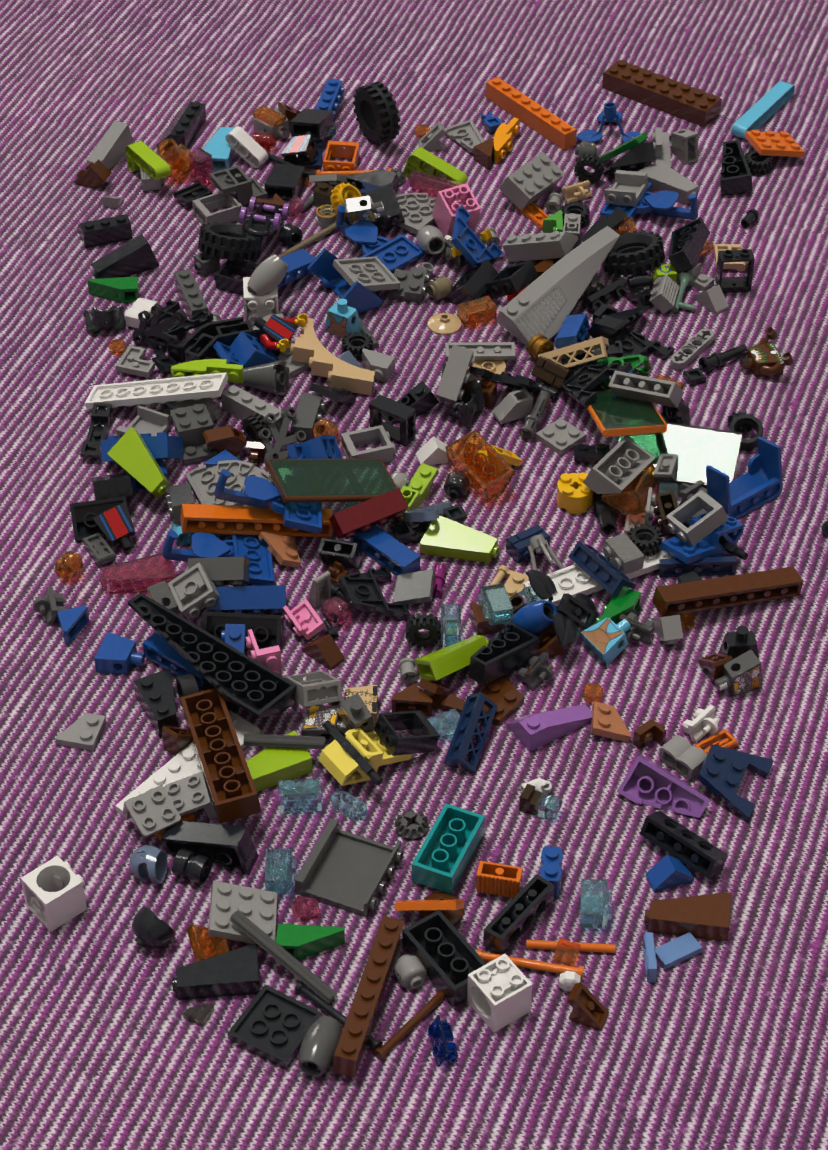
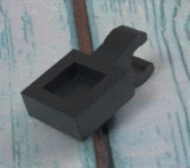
(163, 362)

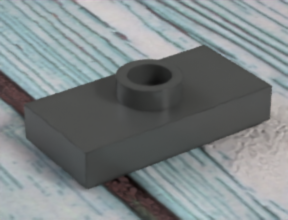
(99, 549)

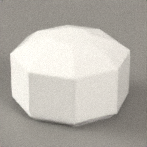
(568, 979)

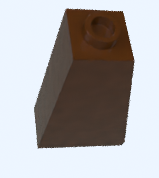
(701, 915)

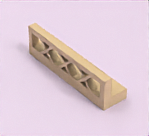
(579, 348)

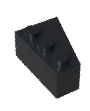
(157, 699)

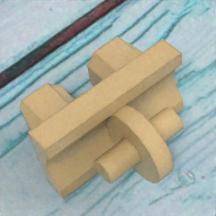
(576, 192)

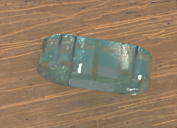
(349, 805)

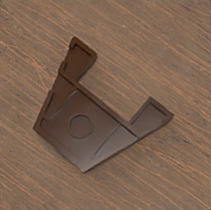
(500, 692)

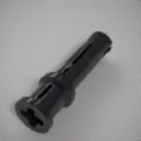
(717, 359)

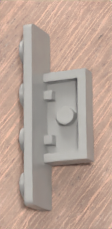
(661, 146)

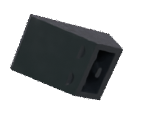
(636, 157)

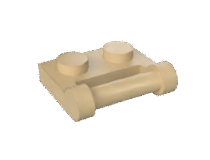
(739, 266)
(515, 580)

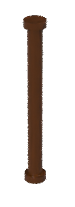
(381, 1052)

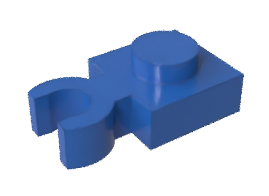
(490, 122)

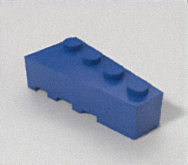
(160, 446)

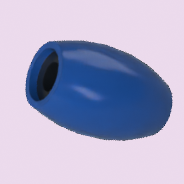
(535, 616)

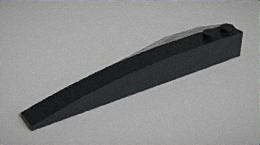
(226, 668)

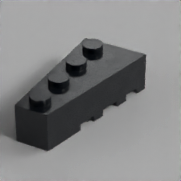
(503, 654)

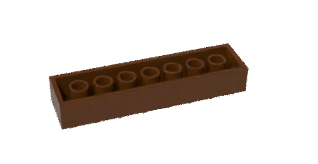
(662, 93)
(220, 755)

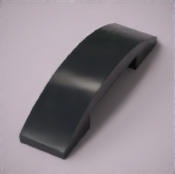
(97, 431)
(408, 534)

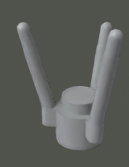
(541, 545)

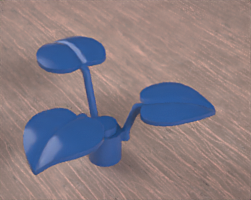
(609, 114)

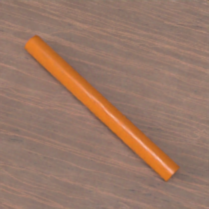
(585, 947)

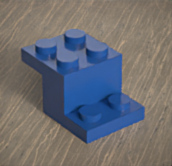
(245, 351)
(317, 448)

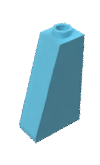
(220, 150)

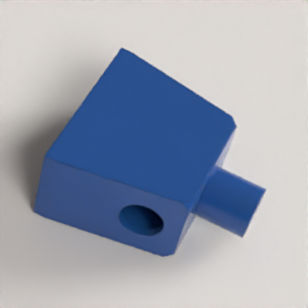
(117, 655)

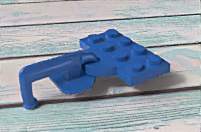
(658, 203)
(392, 253)
(262, 494)
(209, 546)

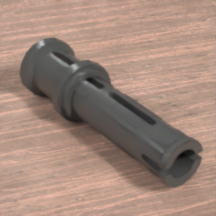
(533, 420)

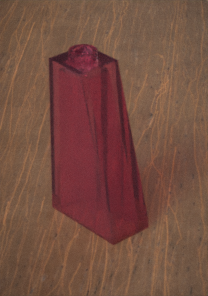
(432, 183)
(137, 574)

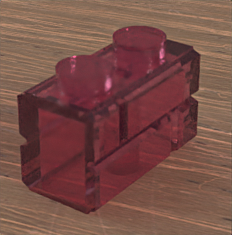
(200, 166)

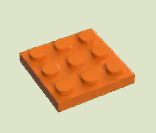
(774, 144)

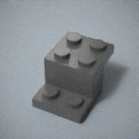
(237, 183)
(190, 424)

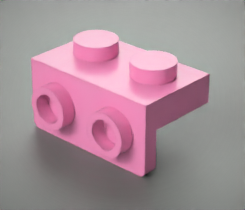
(305, 619)

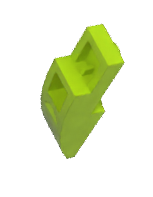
(209, 366)
(419, 486)

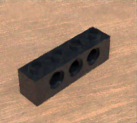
(684, 844)
(518, 915)

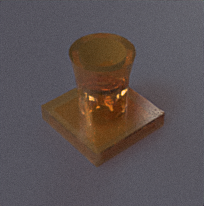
(176, 157)

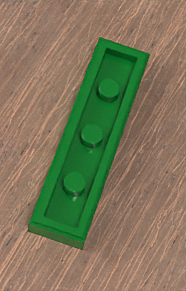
(623, 147)

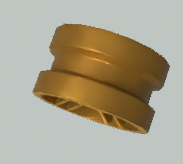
(538, 345)

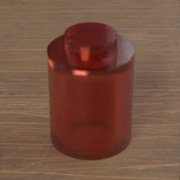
(265, 140)

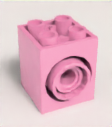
(447, 204)

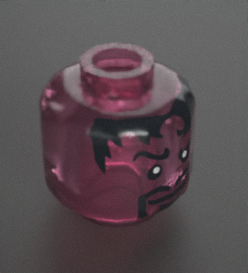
(336, 610)

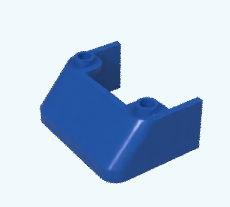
(356, 295)
(754, 488)

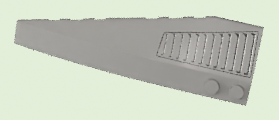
(554, 294)

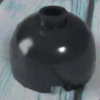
(151, 930)

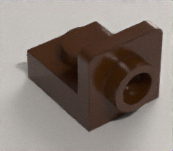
(648, 732)

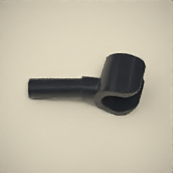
(331, 629)

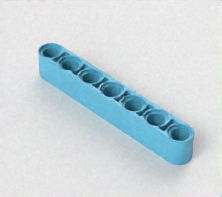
(763, 109)

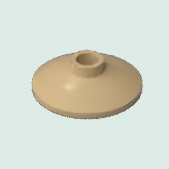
(444, 324)
(493, 366)

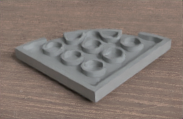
(417, 210)
(205, 479)

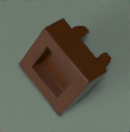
(255, 451)
(336, 570)

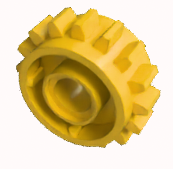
(341, 192)

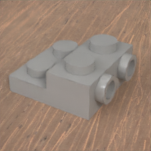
(193, 591)

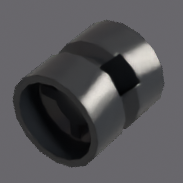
(189, 865)

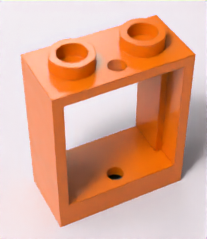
(335, 150)

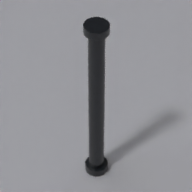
(301, 988)

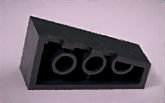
(735, 171)
(687, 244)
(220, 842)

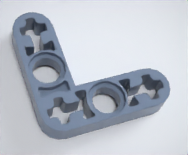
(426, 513)

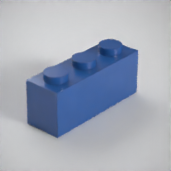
(572, 331)

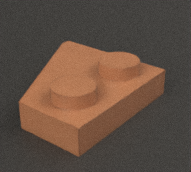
(282, 548)
(608, 723)

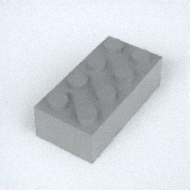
(532, 181)

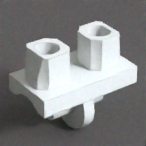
(704, 723)

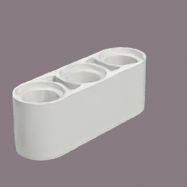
(246, 147)

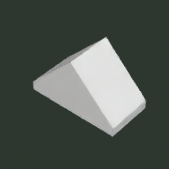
(432, 452)

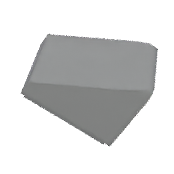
(112, 201)

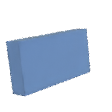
(677, 950)
(649, 957)

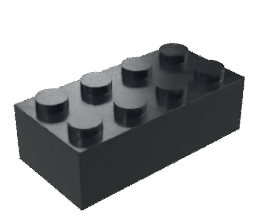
(443, 953)

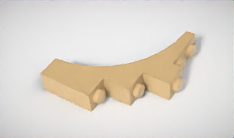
(325, 364)

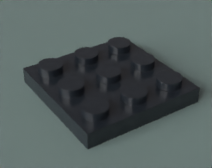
(274, 1025)

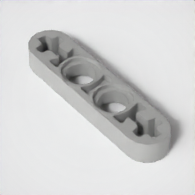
(680, 360)

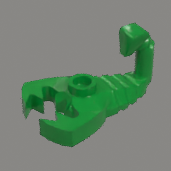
(635, 360)

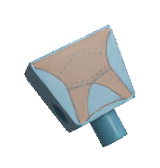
(342, 319)
(607, 638)

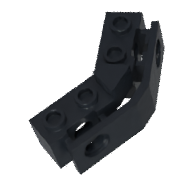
(201, 342)

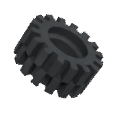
(586, 160)
(758, 163)
(579, 209)
(356, 343)
(252, 425)
(647, 533)
(423, 622)

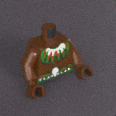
(764, 357)

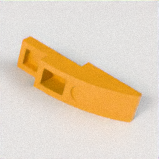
(503, 139)

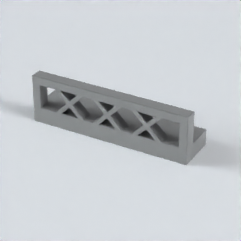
(485, 350)

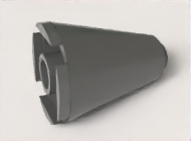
(268, 377)

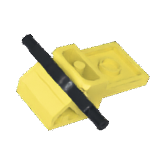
(356, 756)

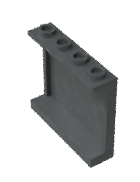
(347, 870)

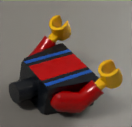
(278, 331)

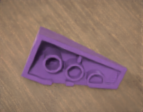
(543, 727)
(656, 787)

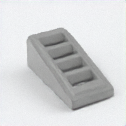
(320, 590)

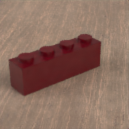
(369, 513)

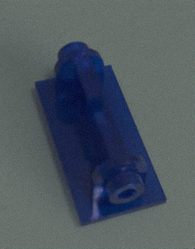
(440, 1033)

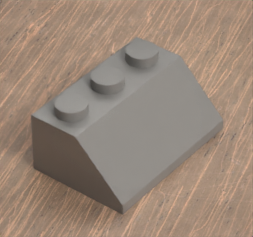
(455, 374)

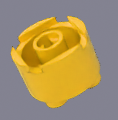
(573, 493)

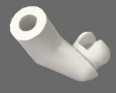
(540, 785)

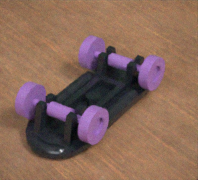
(262, 223)

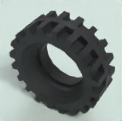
(376, 113)
(228, 242)
(635, 254)

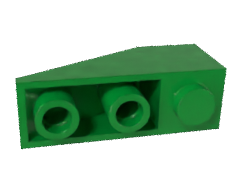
(116, 289)
(626, 602)
(308, 940)

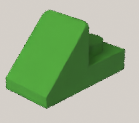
(553, 223)

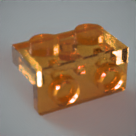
(204, 945)

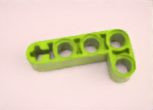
(141, 156)
(427, 162)

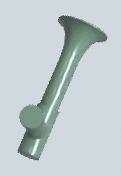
(685, 280)

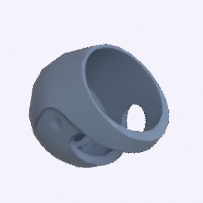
(149, 862)

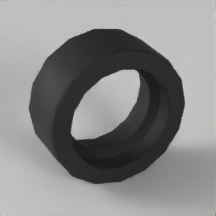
(748, 420)
(186, 685)

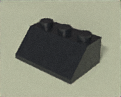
(105, 231)
(472, 283)
(84, 512)

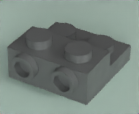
(412, 284)

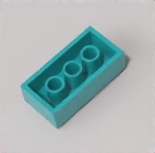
(448, 848)

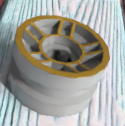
(325, 216)

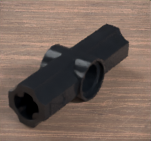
(605, 515)

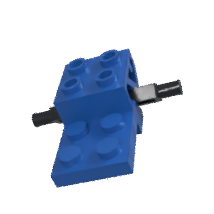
(712, 545)

